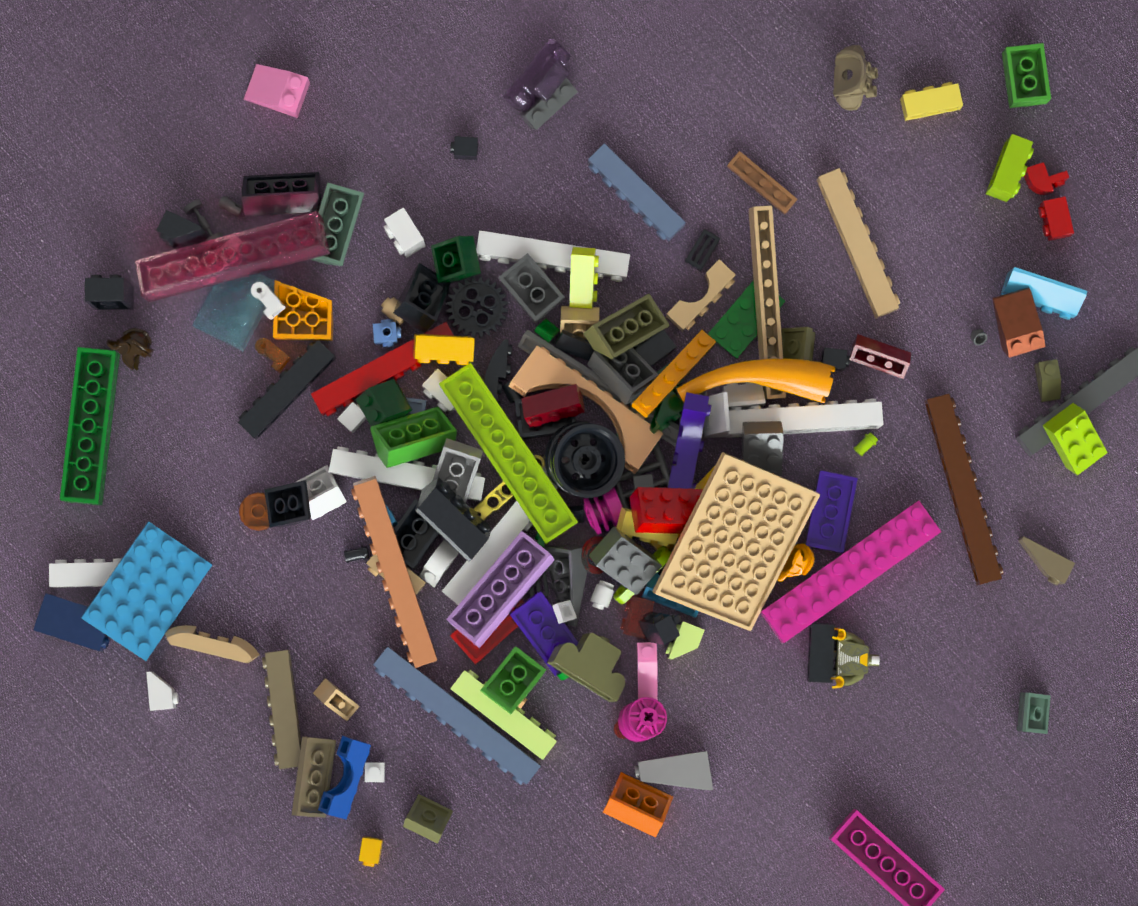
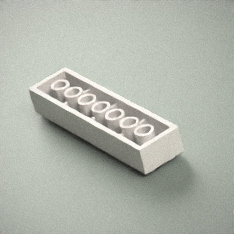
(811, 417)

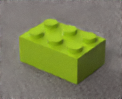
(1010, 168)
(1075, 438)

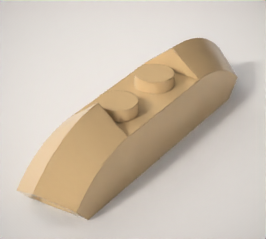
(186, 637)

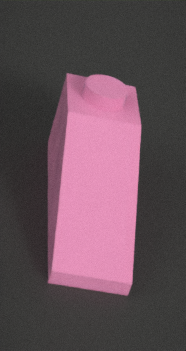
(647, 670)

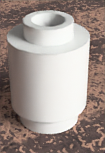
(602, 595)

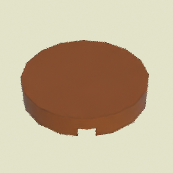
(254, 512)

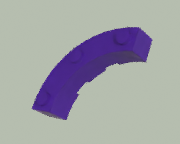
(689, 441)

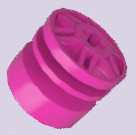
(603, 510)
(632, 721)

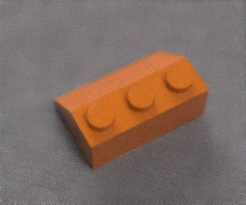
(638, 804)

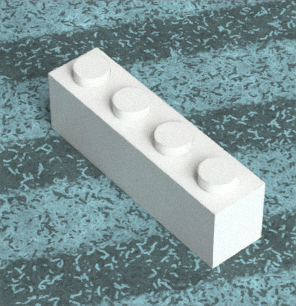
(80, 573)

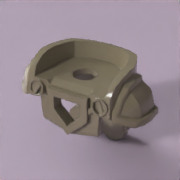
(850, 92)

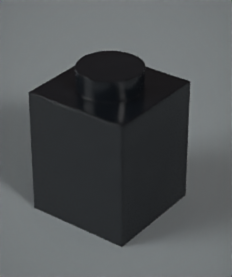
(465, 148)
(836, 358)

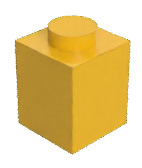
(370, 851)

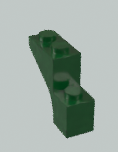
(668, 410)

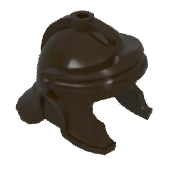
(132, 345)

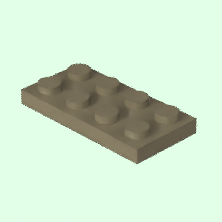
(313, 775)

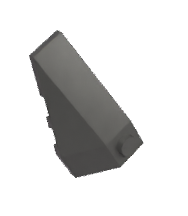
(567, 576)

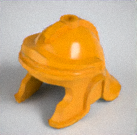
(798, 562)

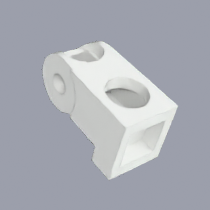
(268, 298)

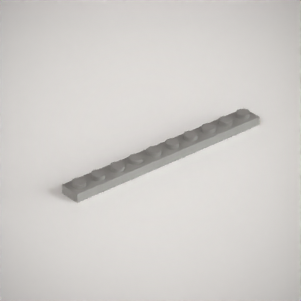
(530, 341)

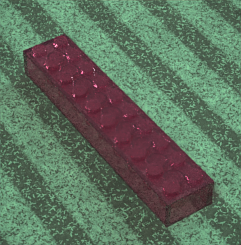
(232, 256)

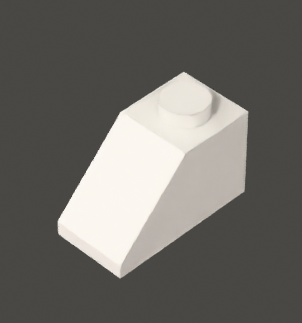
(160, 693)

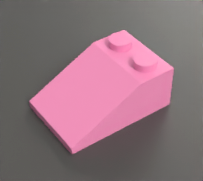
(277, 89)

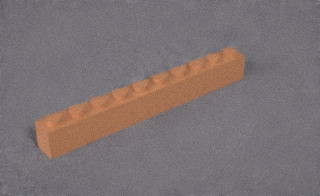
(395, 572)

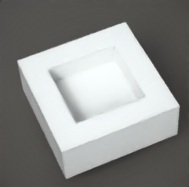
(564, 611)
(374, 771)

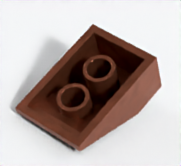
(1018, 322)

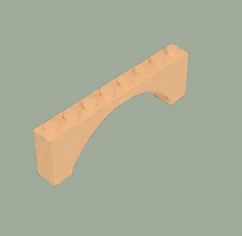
(547, 372)

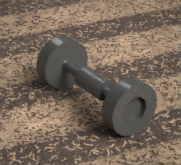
(193, 207)

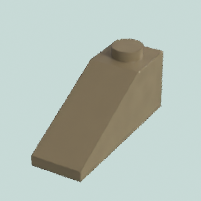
(1049, 563)

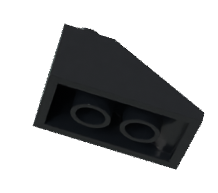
(421, 299)
(288, 504)

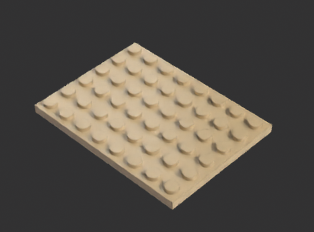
(736, 542)

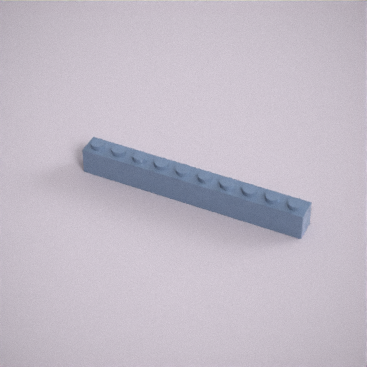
(456, 715)

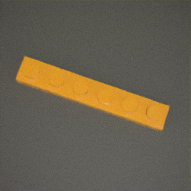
(673, 373)

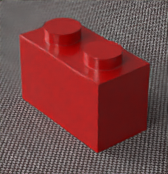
(1056, 218)

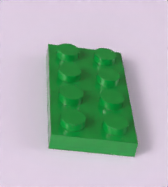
(738, 324)

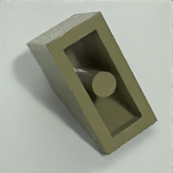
(1048, 380)

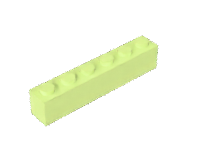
(516, 724)

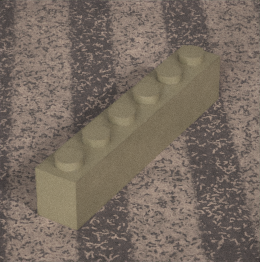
(284, 708)

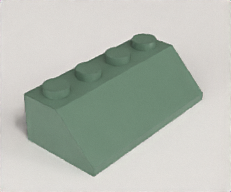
(339, 212)

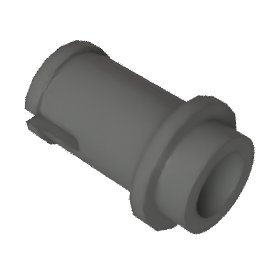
(230, 206)

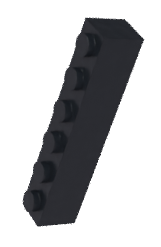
(286, 390)

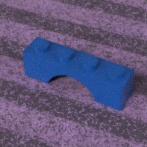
(339, 799)

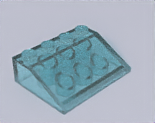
(232, 311)

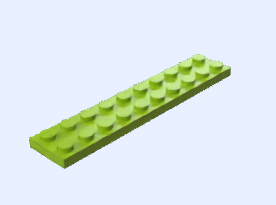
(508, 453)

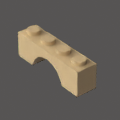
(685, 313)

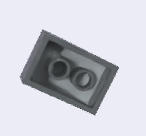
(531, 288)

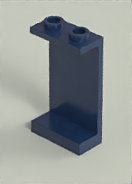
(64, 621)

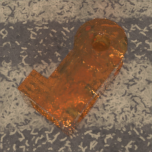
(270, 350)

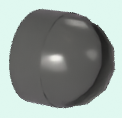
(978, 333)

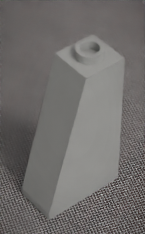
(681, 770)

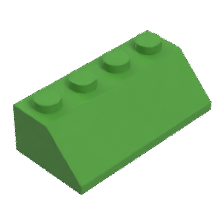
(412, 436)

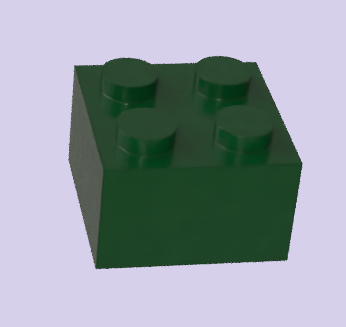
(455, 259)

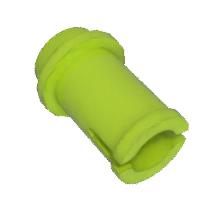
(865, 444)

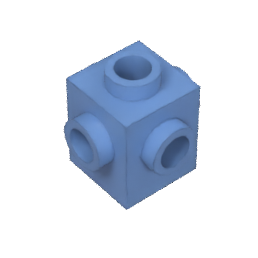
(379, 333)

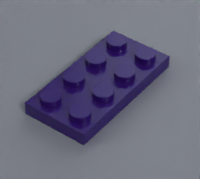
(832, 512)
(541, 626)

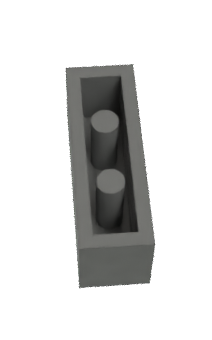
(543, 110)

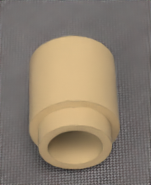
(388, 309)

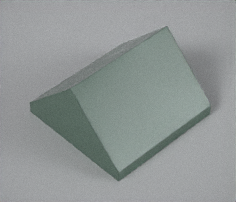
(1033, 713)

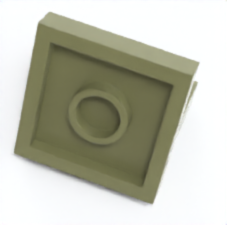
(798, 343)
(427, 818)

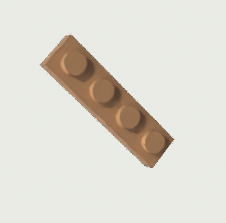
(762, 182)

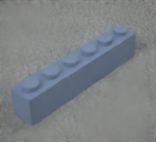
(636, 193)

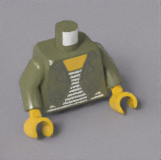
(851, 659)

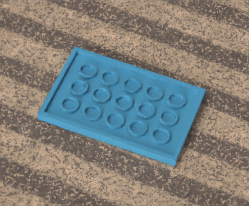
(146, 591)

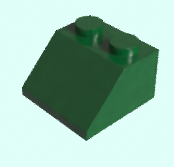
(383, 403)

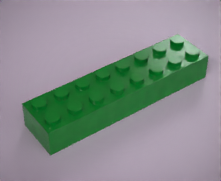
(89, 426)

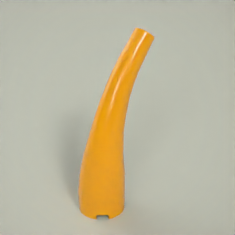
(793, 376)

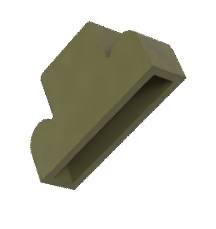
(591, 665)

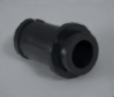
(356, 554)

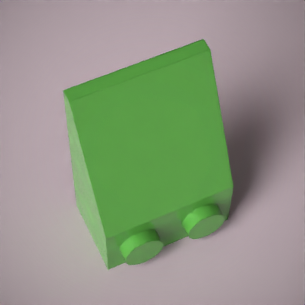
(513, 680)

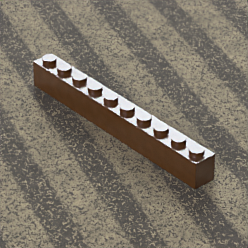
(963, 489)

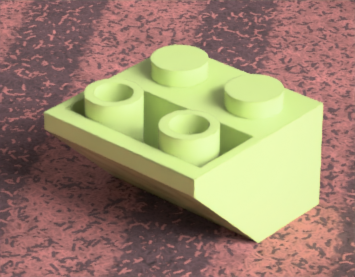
(687, 641)

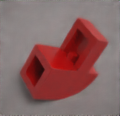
(1040, 182)

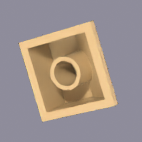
(578, 319)

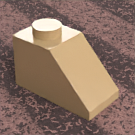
(336, 699)

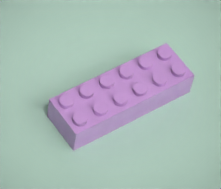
(500, 589)

